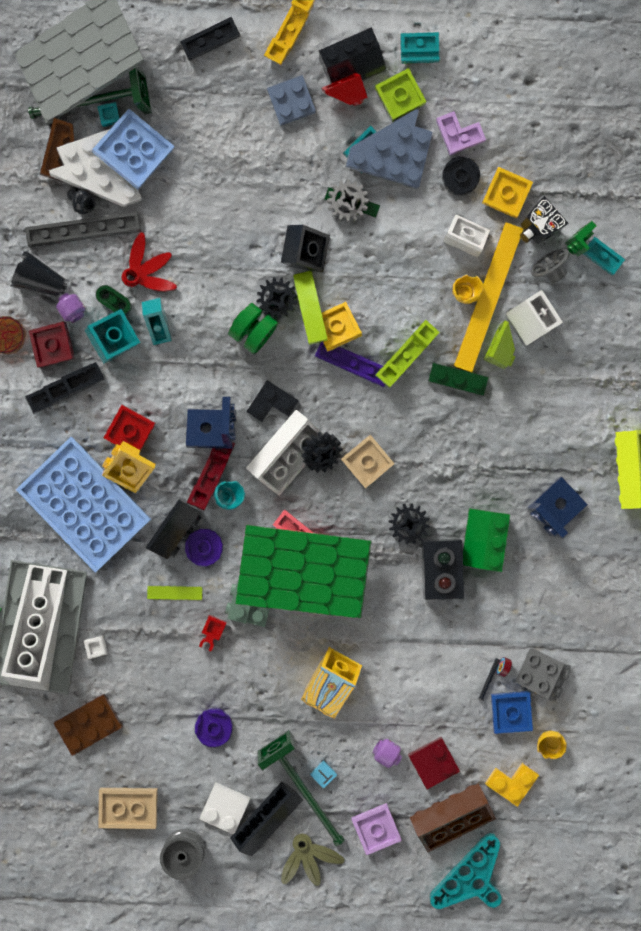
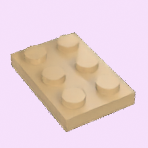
(128, 808)

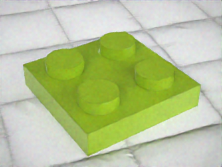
(400, 94)

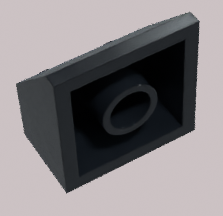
(305, 248)

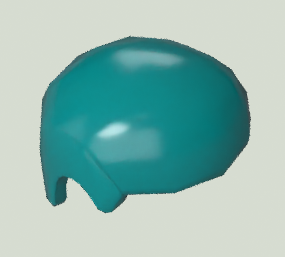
(229, 495)

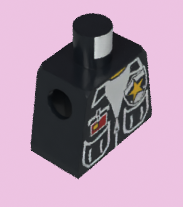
(542, 222)

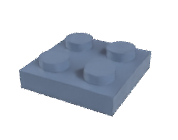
(291, 100)

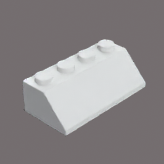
(281, 457)

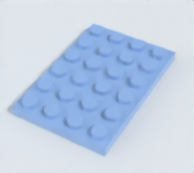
(83, 505)

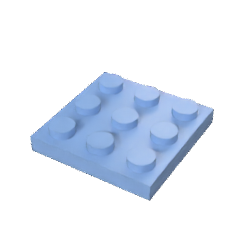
(133, 149)

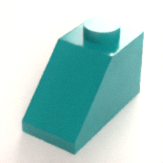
(156, 321)

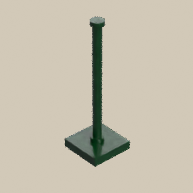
(138, 90)
(276, 751)

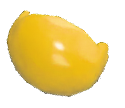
(467, 289)
(551, 745)

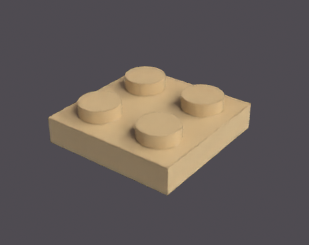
(367, 461)

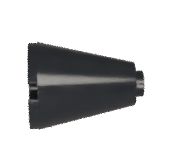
(37, 277)

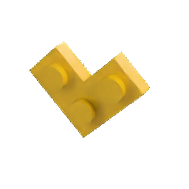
(513, 788)

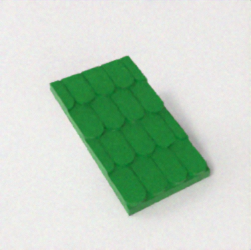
(303, 571)

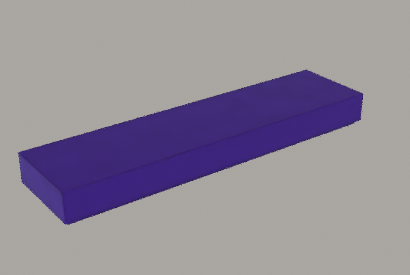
(351, 362)

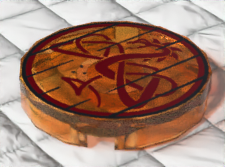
(11, 335)

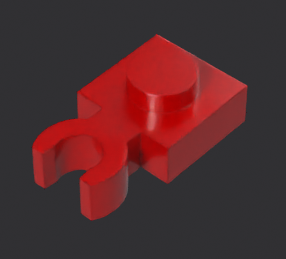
(213, 630)

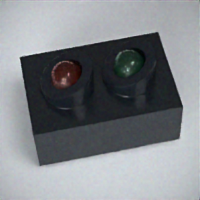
(442, 569)

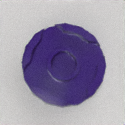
(204, 547)
(213, 727)

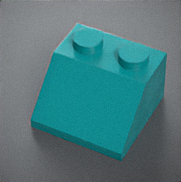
(112, 336)

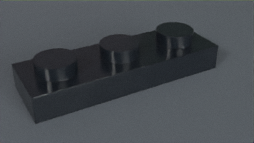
(210, 38)

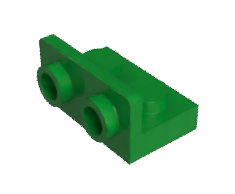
(576, 244)

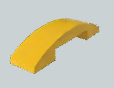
(289, 30)

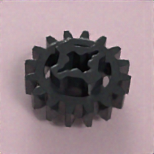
(269, 303)
(322, 452)
(406, 515)

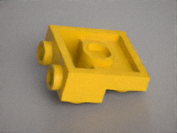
(127, 467)

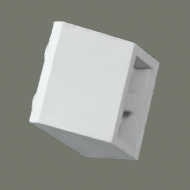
(533, 317)

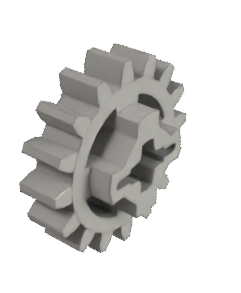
(354, 197)

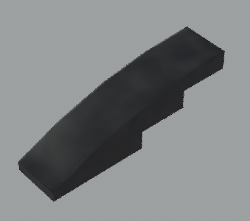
(64, 388)

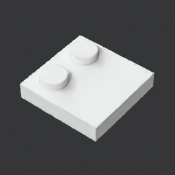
(224, 808)

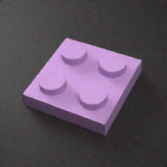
(376, 829)

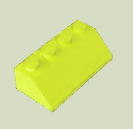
(629, 468)

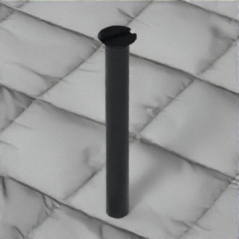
(489, 678)

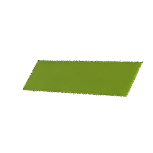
(174, 592)

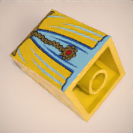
(331, 683)

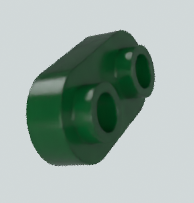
(114, 299)

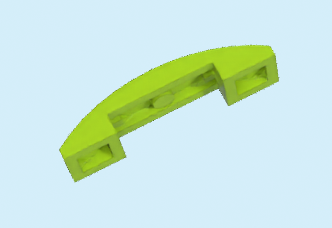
(407, 353)

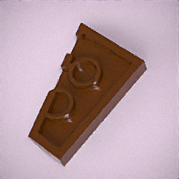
(60, 134)

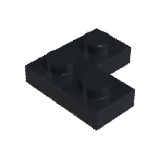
(270, 397)

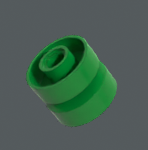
(248, 325)

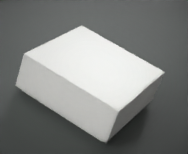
(95, 647)

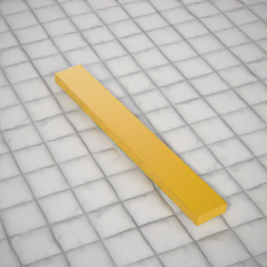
(487, 301)

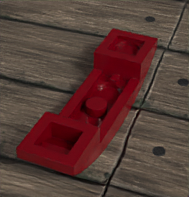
(209, 477)

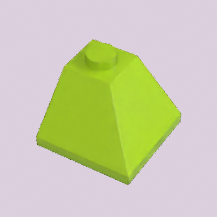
(502, 347)

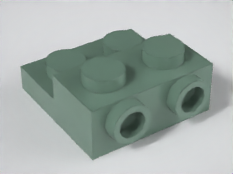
(245, 613)

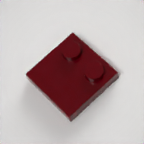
(51, 344)
(434, 763)

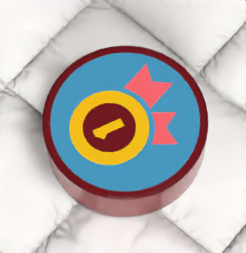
(504, 667)

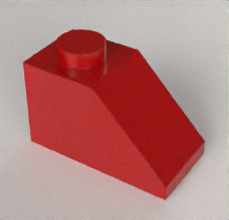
(348, 90)

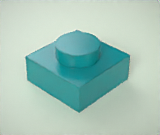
(108, 114)

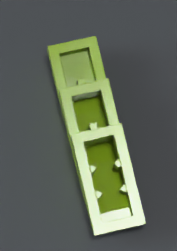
(310, 307)

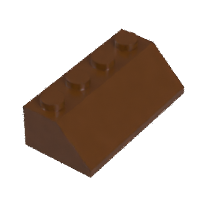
(452, 817)

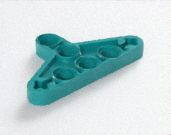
(478, 871)

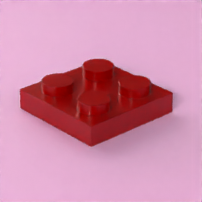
(130, 428)

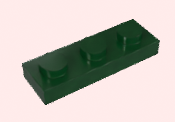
(458, 379)

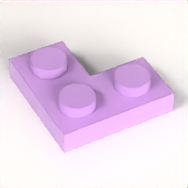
(457, 138)

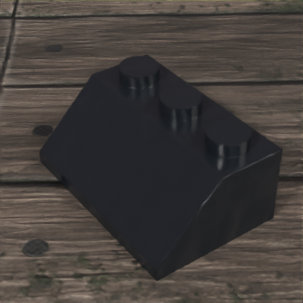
(353, 55)
(174, 529)

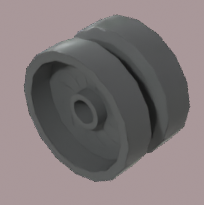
(182, 854)

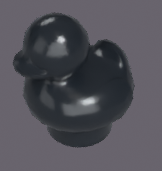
(81, 200)

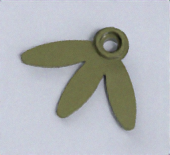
(306, 855)

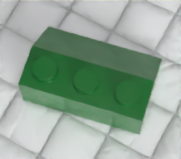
(485, 539)

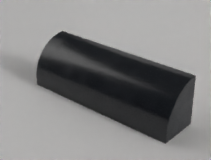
(266, 819)

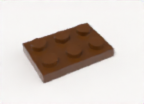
(88, 724)

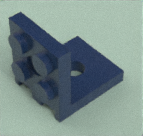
(221, 422)
(554, 519)

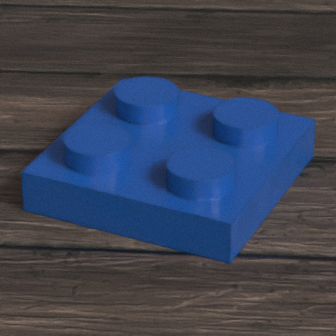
(511, 712)

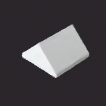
(466, 236)

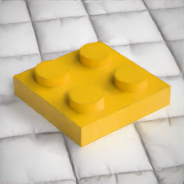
(507, 192)
(340, 326)

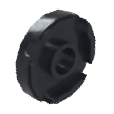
(461, 176)

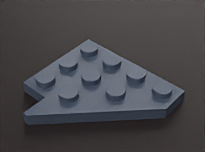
(393, 152)

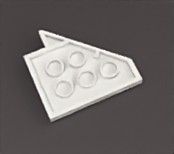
(91, 174)

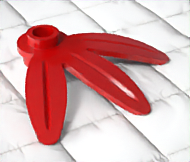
(140, 272)

